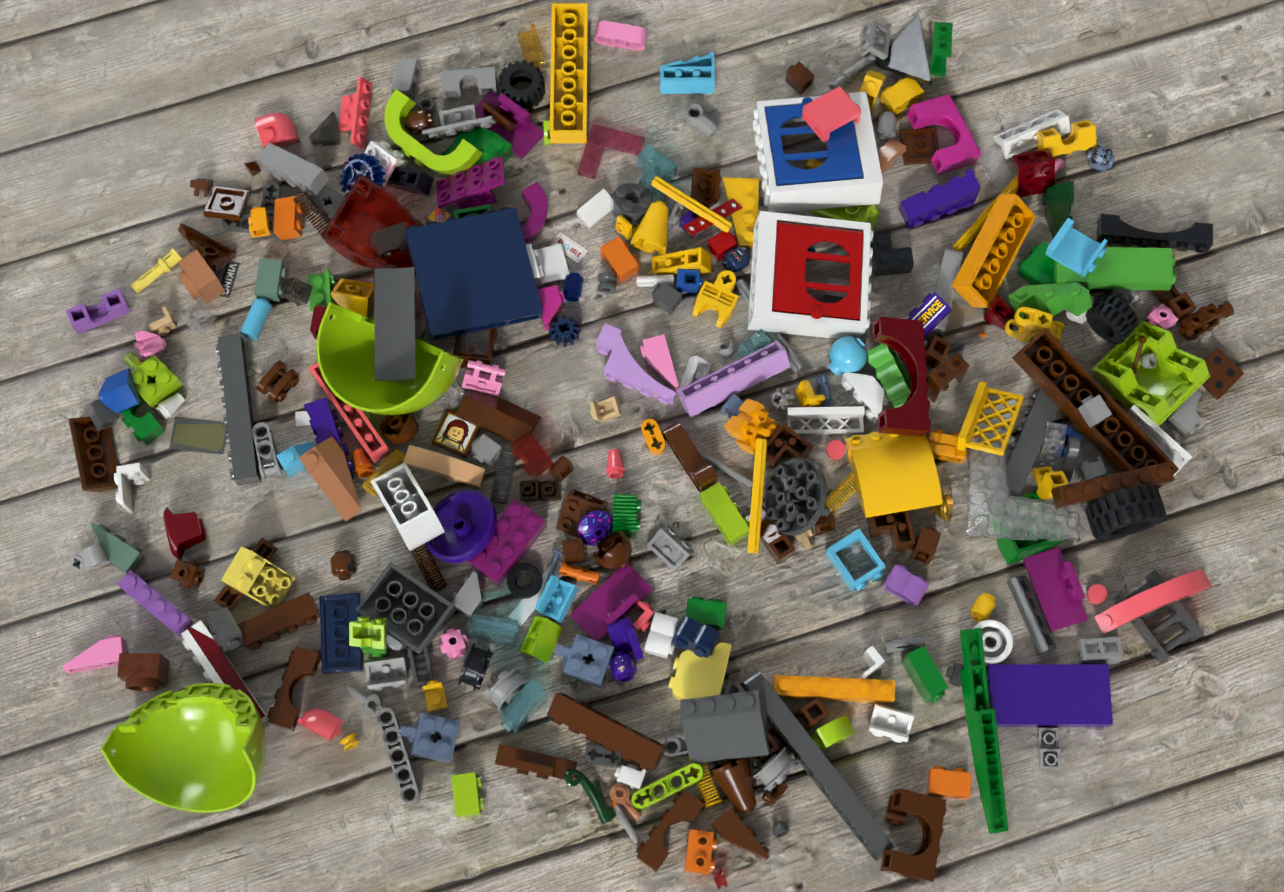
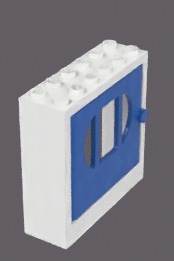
(834, 183)

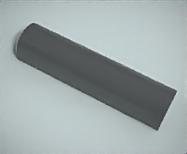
(1031, 614)

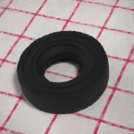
(515, 572)

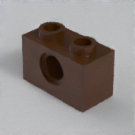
(926, 545)

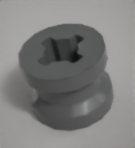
(606, 282)

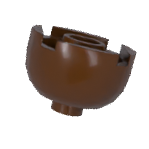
(399, 428)
(613, 551)

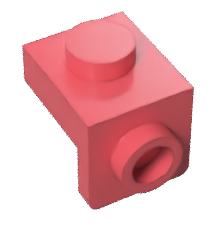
(643, 621)

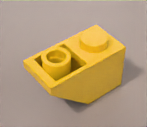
(872, 86)

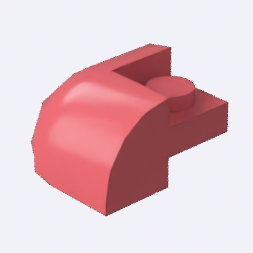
(276, 129)
(322, 723)

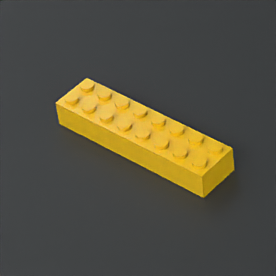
(569, 73)

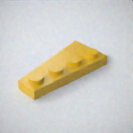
(746, 193)

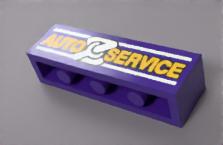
(930, 312)

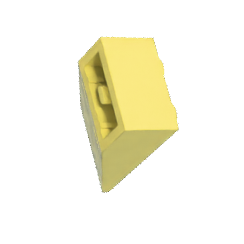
(258, 578)

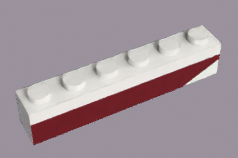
(215, 662)

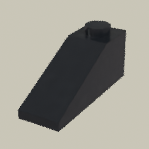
(410, 180)

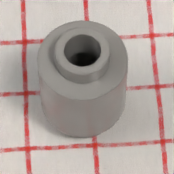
(886, 126)

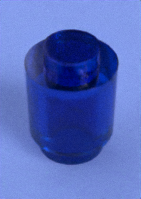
(573, 287)

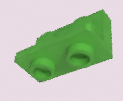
(321, 289)

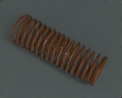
(312, 202)
(426, 571)

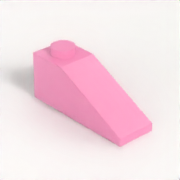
(659, 359)
(100, 655)

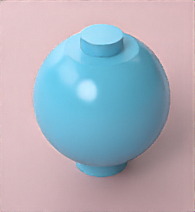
(847, 355)

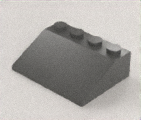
(410, 608)
(725, 726)

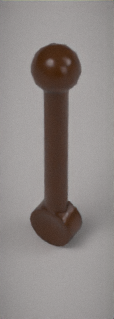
(1142, 339)

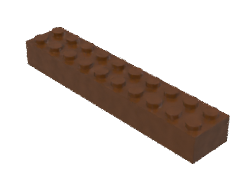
(1068, 385)

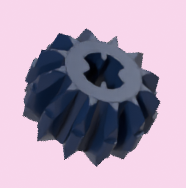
(566, 336)

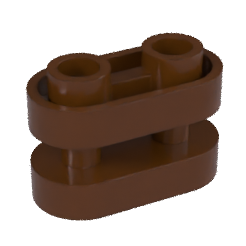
(279, 391)

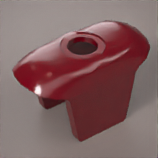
(183, 531)

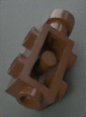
(1204, 320)

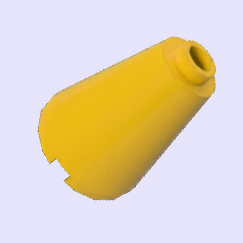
(653, 229)

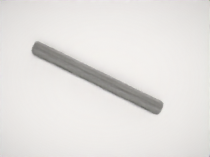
(793, 360)

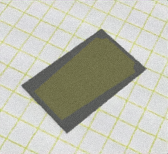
(198, 435)

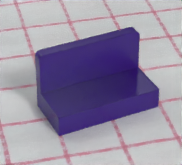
(624, 637)

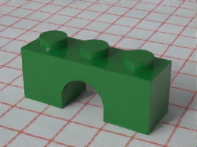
(145, 427)

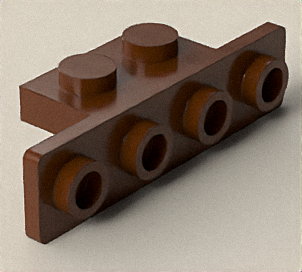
(534, 762)

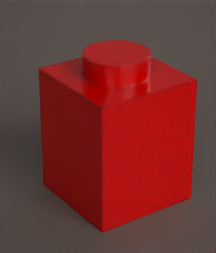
(721, 243)

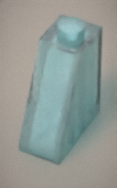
(494, 629)
(523, 707)

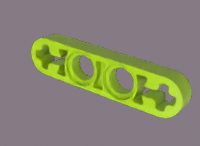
(669, 789)

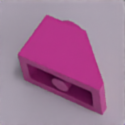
(551, 303)

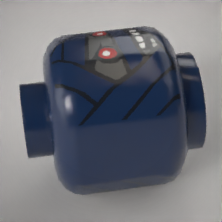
(736, 259)

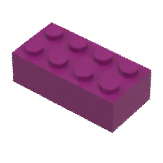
(513, 537)

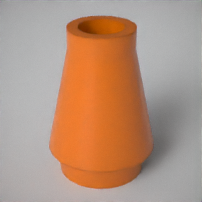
(362, 465)

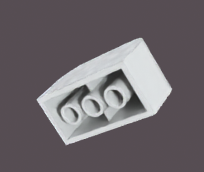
(407, 506)

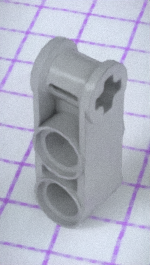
(268, 463)

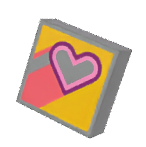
(438, 215)

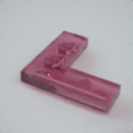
(610, 138)

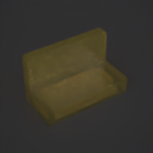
(531, 46)

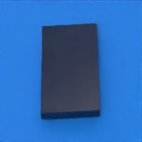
(335, 615)

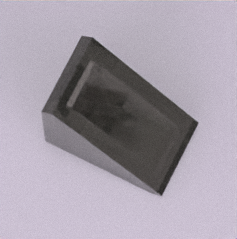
(327, 133)

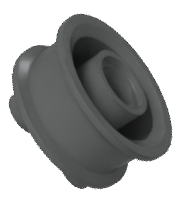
(631, 202)

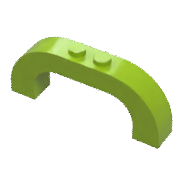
(395, 122)

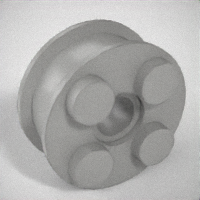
(506, 689)
(776, 769)

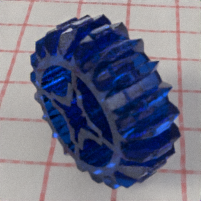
(354, 168)

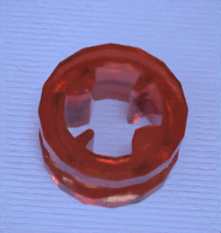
(719, 879)

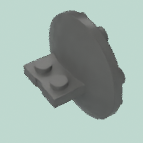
(796, 496)

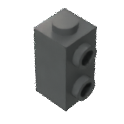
(225, 630)

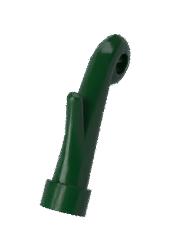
(593, 792)

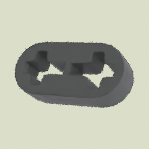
(602, 761)

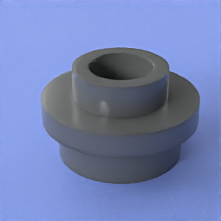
(427, 101)

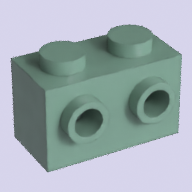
(269, 279)

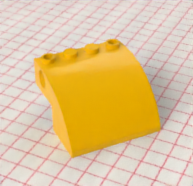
(893, 472)

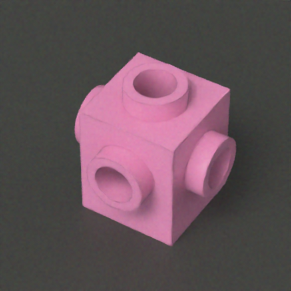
(1161, 317)
(456, 650)

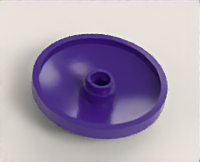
(467, 523)

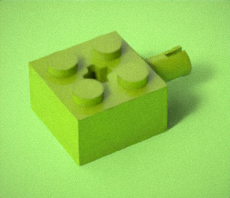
(149, 372)

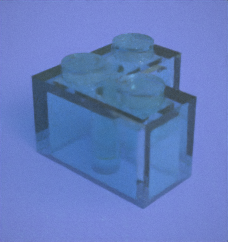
(654, 165)

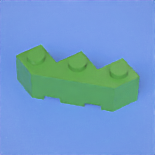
(1052, 298)

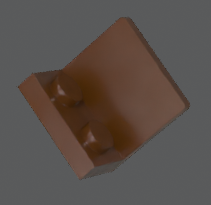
(575, 508)

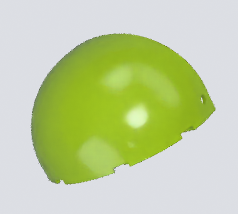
(347, 367)
(191, 748)

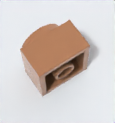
(199, 278)

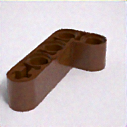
(699, 472)

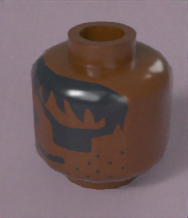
(343, 565)

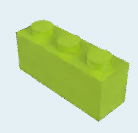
(725, 513)

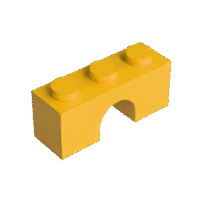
(1081, 138)

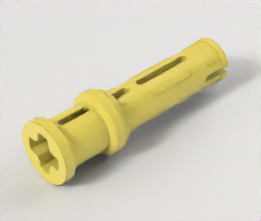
(164, 265)

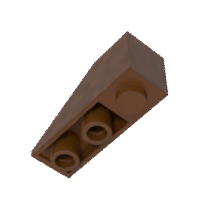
(774, 541)
(733, 831)

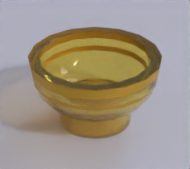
(944, 510)

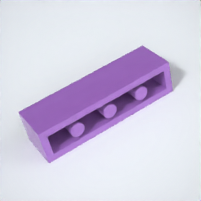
(155, 603)

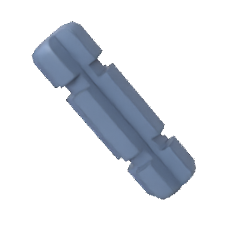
(824, 389)

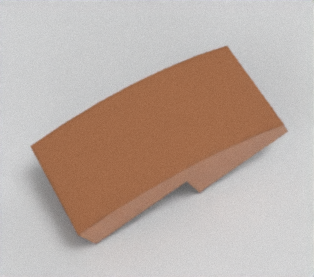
(889, 152)

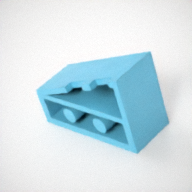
(689, 77)

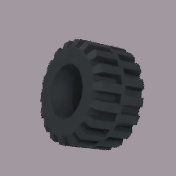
(522, 72)
(1112, 319)

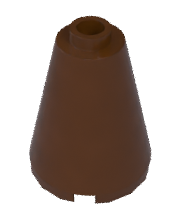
(737, 783)

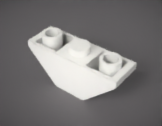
(865, 392)

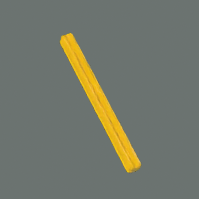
(975, 228)
(757, 496)

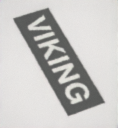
(229, 278)

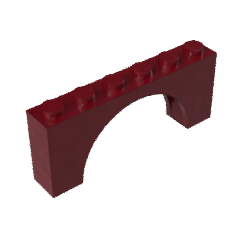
(907, 340)

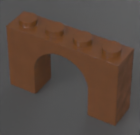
(930, 815)

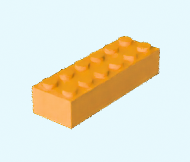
(994, 250)

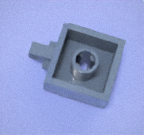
(583, 649)
(420, 734)

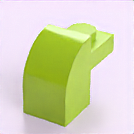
(833, 733)

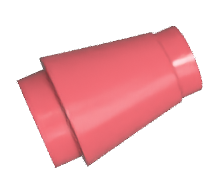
(614, 464)

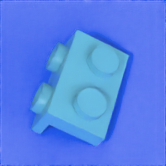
(556, 599)

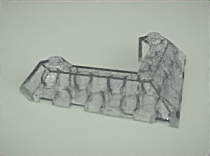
(998, 515)

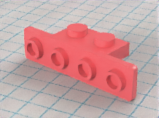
(355, 113)

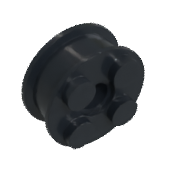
(475, 667)

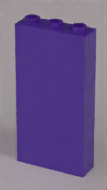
(1050, 695)

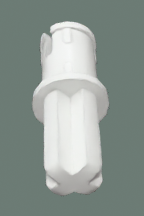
(654, 280)

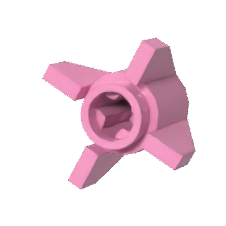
(149, 344)

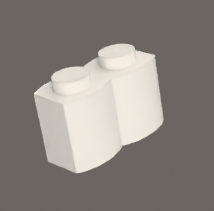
(661, 635)

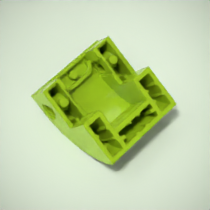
(1153, 390)

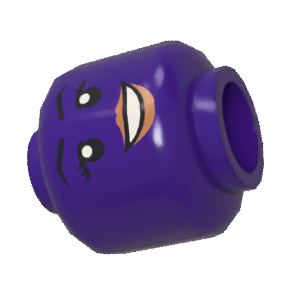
(622, 666)

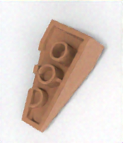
(330, 471)

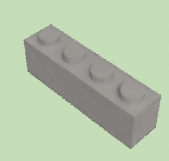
(292, 169)

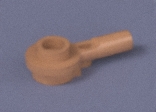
(620, 794)

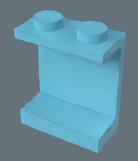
(1075, 249)

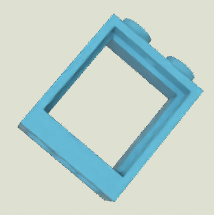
(845, 543)

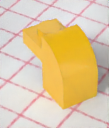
(1048, 480)

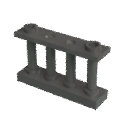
(1178, 614)

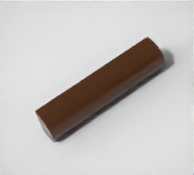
(229, 596)

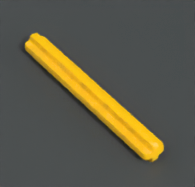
(691, 204)

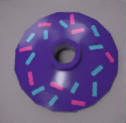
(591, 523)

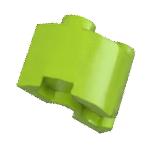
(368, 633)

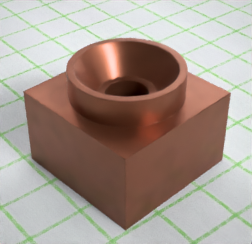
(143, 670)

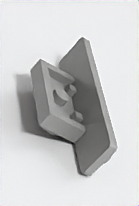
(458, 119)

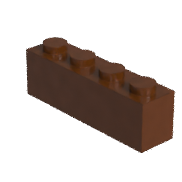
(278, 621)

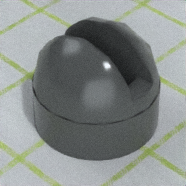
(781, 829)

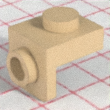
(164, 324)
(605, 409)

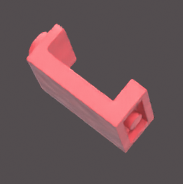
(830, 112)

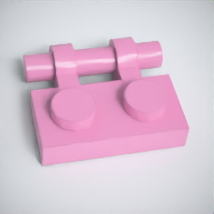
(483, 382)

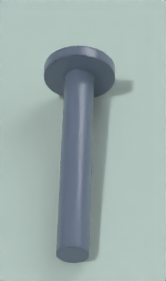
(554, 563)

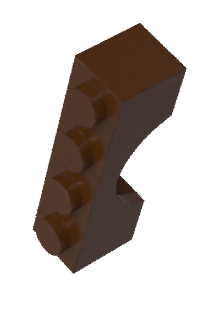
(302, 664)
(807, 716)
(685, 809)

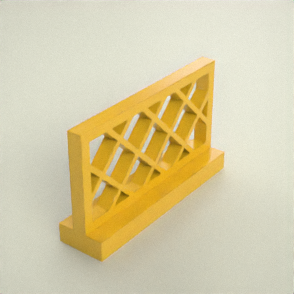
(973, 418)

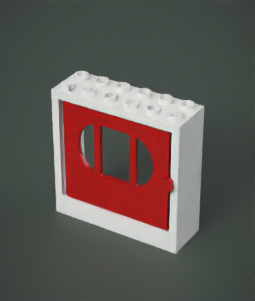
(789, 292)

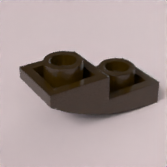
(540, 490)

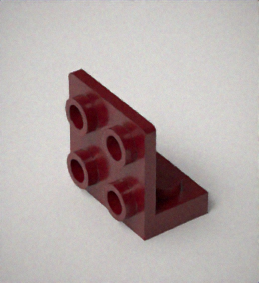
(1035, 172)

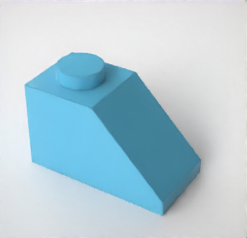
(290, 458)

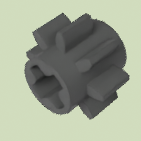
(953, 674)

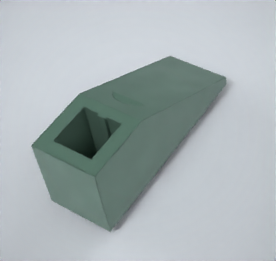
(118, 552)

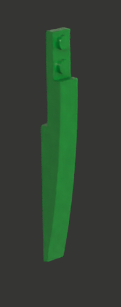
(982, 730)

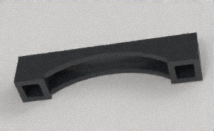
(1115, 230)

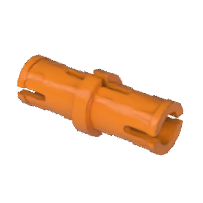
(579, 573)

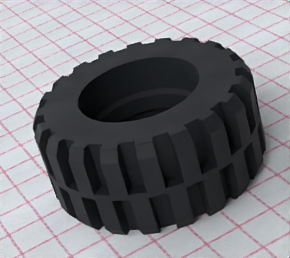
(1125, 512)

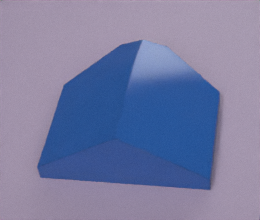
(119, 392)

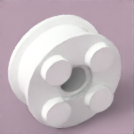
(1002, 641)

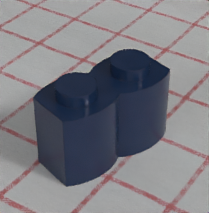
(695, 637)

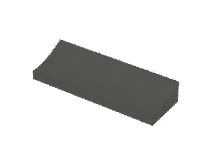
(394, 325)

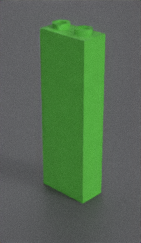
(1125, 270)

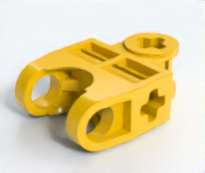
(718, 297)
(1032, 325)

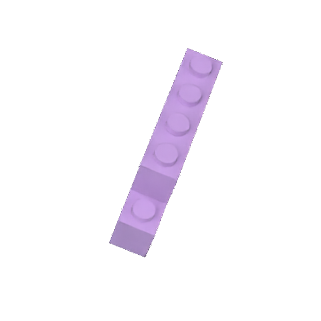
(624, 369)

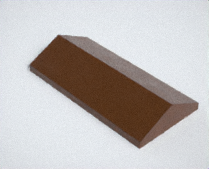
(497, 415)
(93, 455)

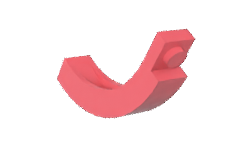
(1152, 599)

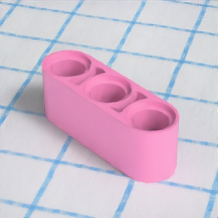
(621, 35)

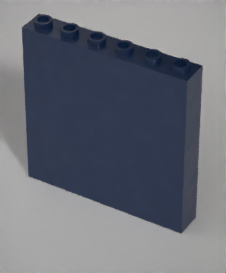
(473, 273)

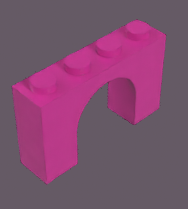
(944, 112)

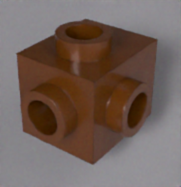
(188, 573)

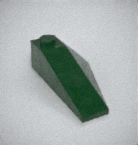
(1057, 205)

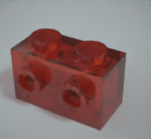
(532, 454)

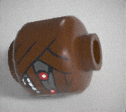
(419, 120)

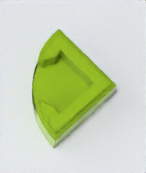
(547, 133)

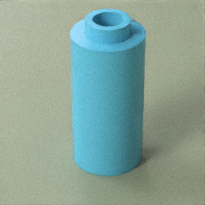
(256, 319)

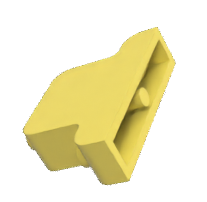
(700, 675)

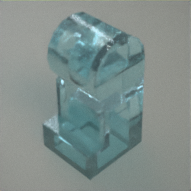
(753, 344)

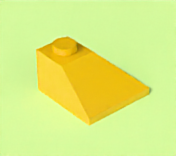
(354, 295)

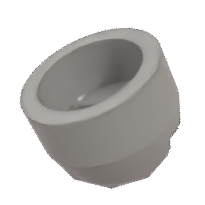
(726, 349)
(1149, 361)

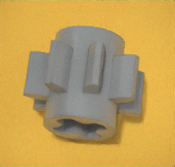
(783, 399)

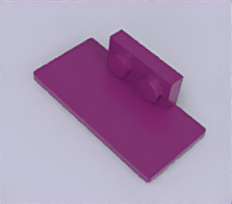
(524, 136)
(472, 186)
(1056, 588)
(611, 602)

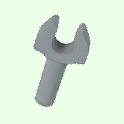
(366, 700)

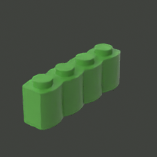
(891, 373)

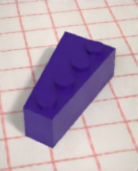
(940, 200)
(324, 425)

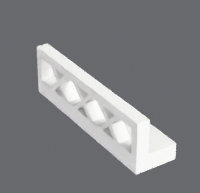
(1019, 142)
(826, 413)
(1160, 438)

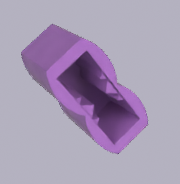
(905, 585)

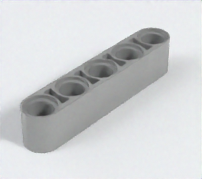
(947, 273)
(398, 766)

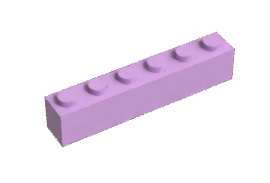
(733, 378)

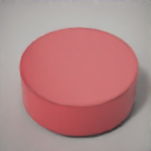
(835, 450)
(1096, 594)

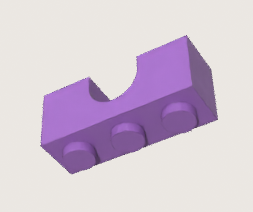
(88, 317)

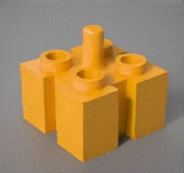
(751, 425)

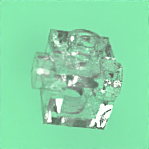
(452, 396)

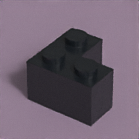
(889, 260)

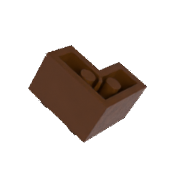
(786, 443)
(897, 525)

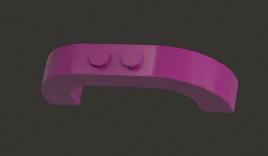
(538, 205)

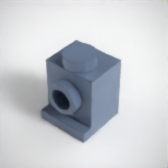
(731, 406)

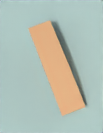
(445, 466)

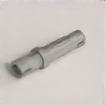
(847, 76)

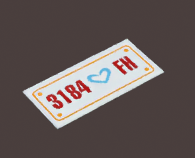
(570, 247)

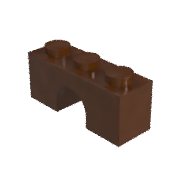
(1179, 303)

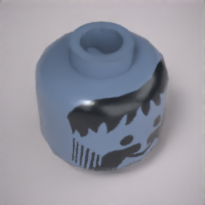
(1100, 158)

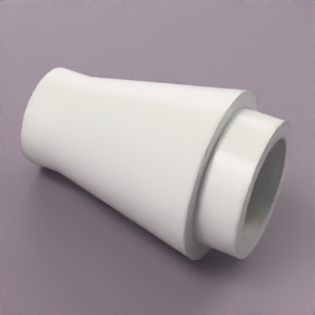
(169, 406)

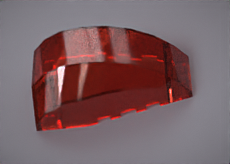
(362, 212)

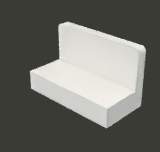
(873, 660)

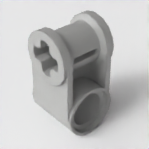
(89, 557)
(680, 743)

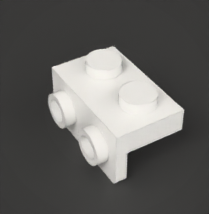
(891, 723)

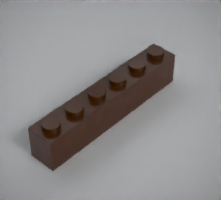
(1093, 489)
(607, 731)

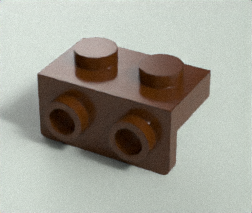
(706, 186)

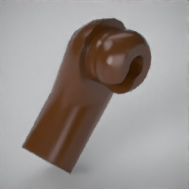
(771, 798)

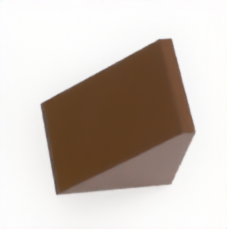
(252, 168)

